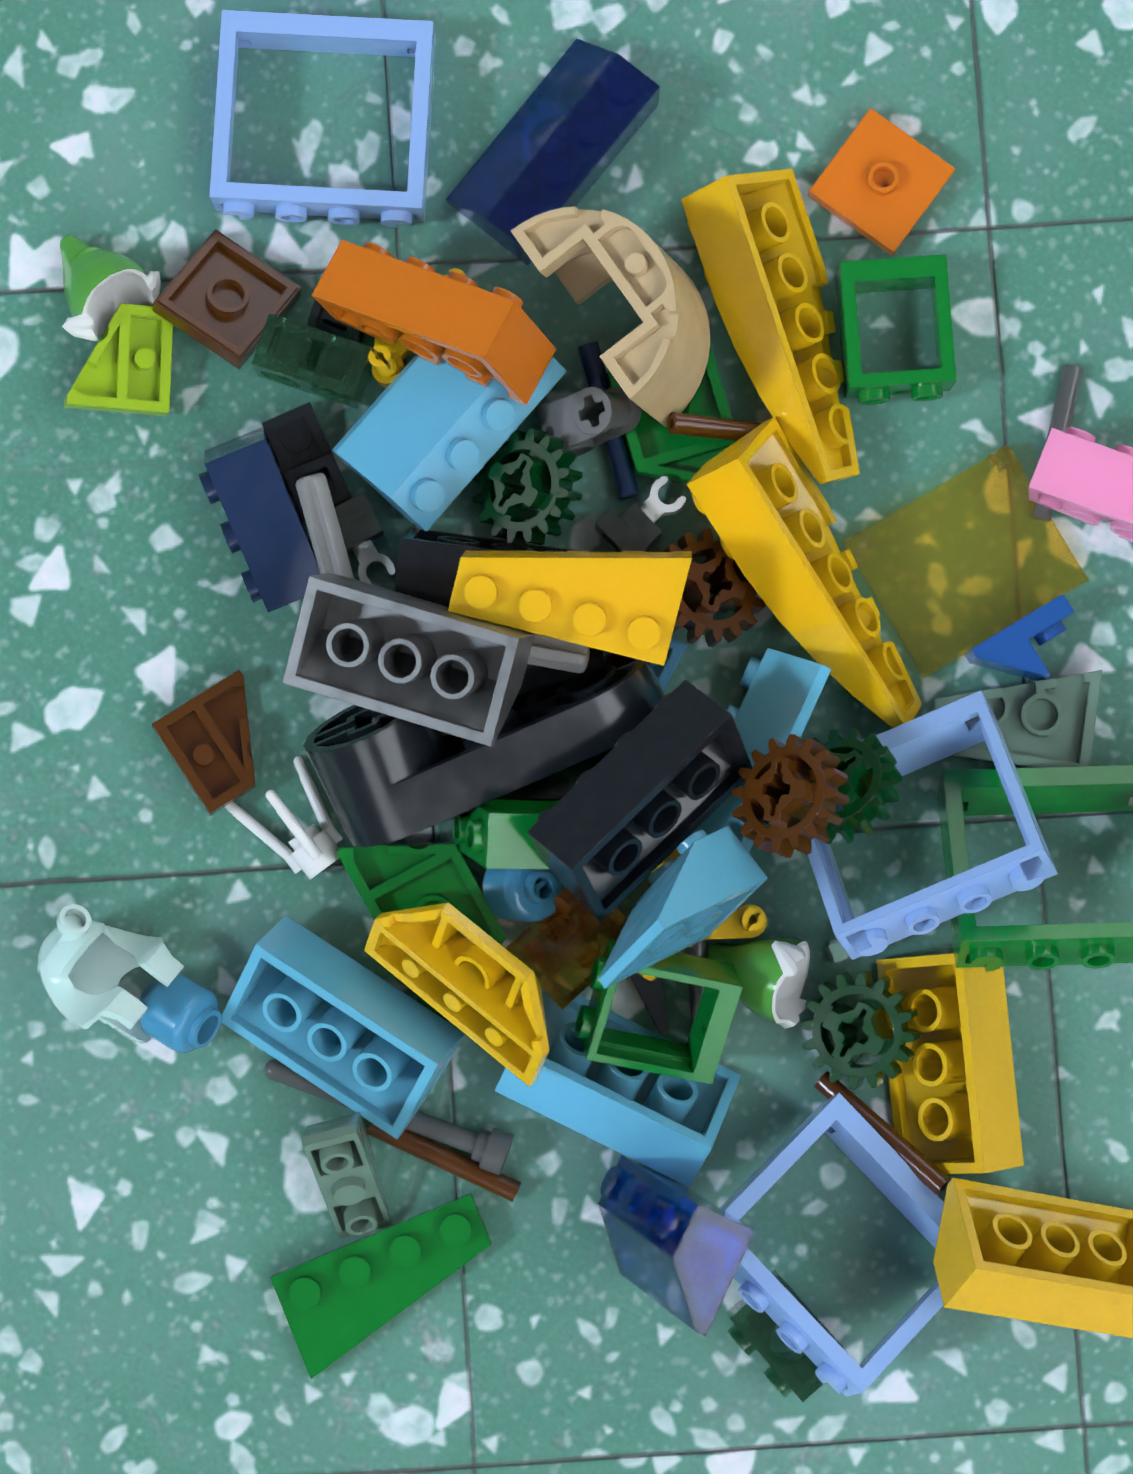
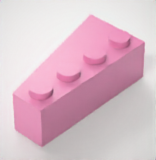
(1086, 480)

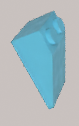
(684, 902)

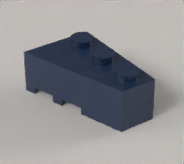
(260, 519)

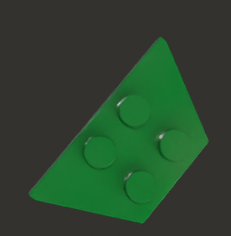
(679, 456)
(418, 876)

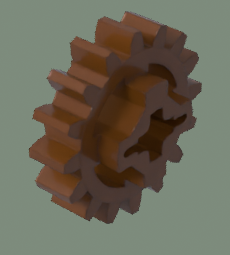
(727, 584)
(785, 794)

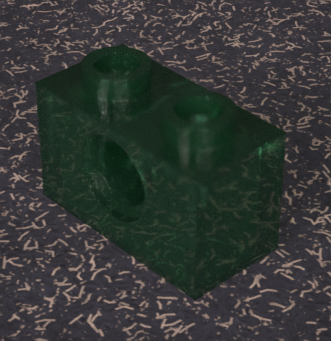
(787, 1369)

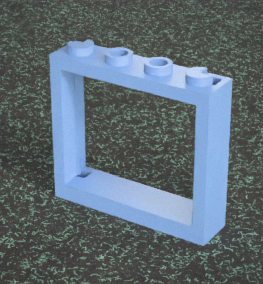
(325, 35)
(914, 747)
(901, 1187)

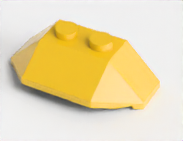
(467, 981)

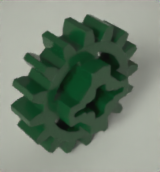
(528, 488)
(870, 782)
(880, 1038)

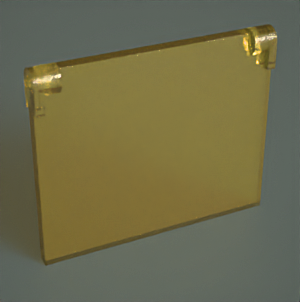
(964, 561)

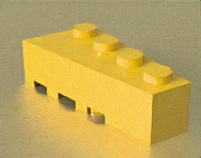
(582, 597)

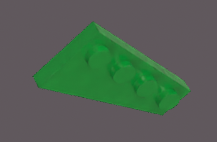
(366, 1283)

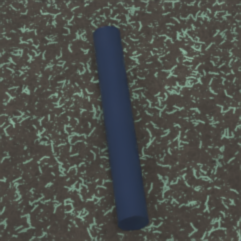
(615, 448)

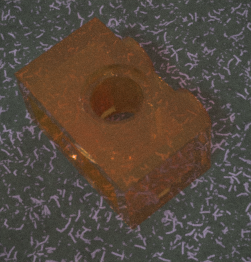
(564, 949)

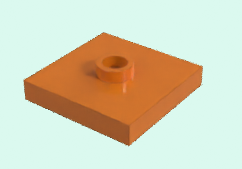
(881, 182)

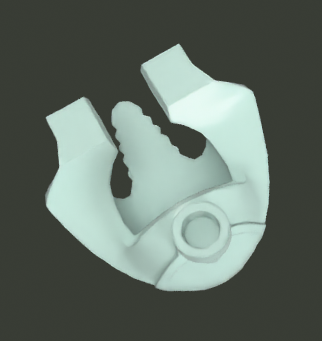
(85, 963)

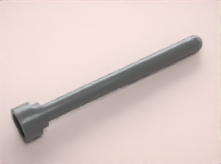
(486, 1147)

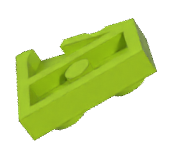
(128, 366)

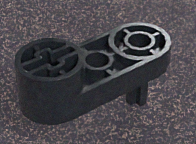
(404, 777)

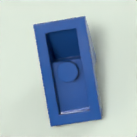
(1011, 649)

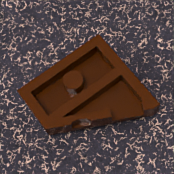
(212, 743)

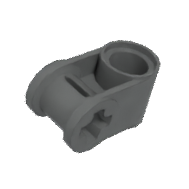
(589, 418)

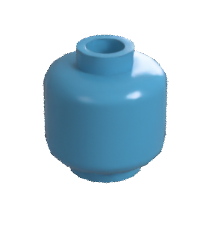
(521, 893)
(180, 1015)

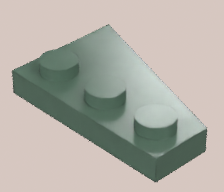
(1041, 721)

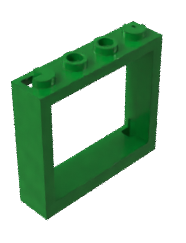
(1048, 791)

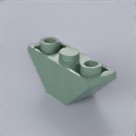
(347, 1174)

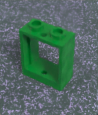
(895, 275)
(498, 834)
(708, 1034)

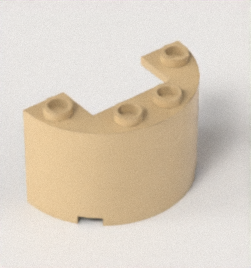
(668, 352)

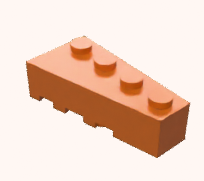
(436, 316)

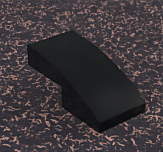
(304, 451)

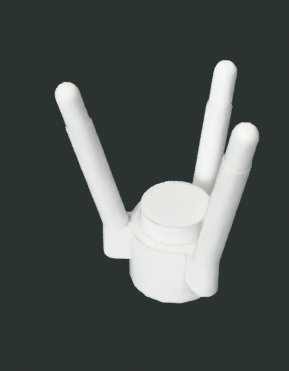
(311, 848)

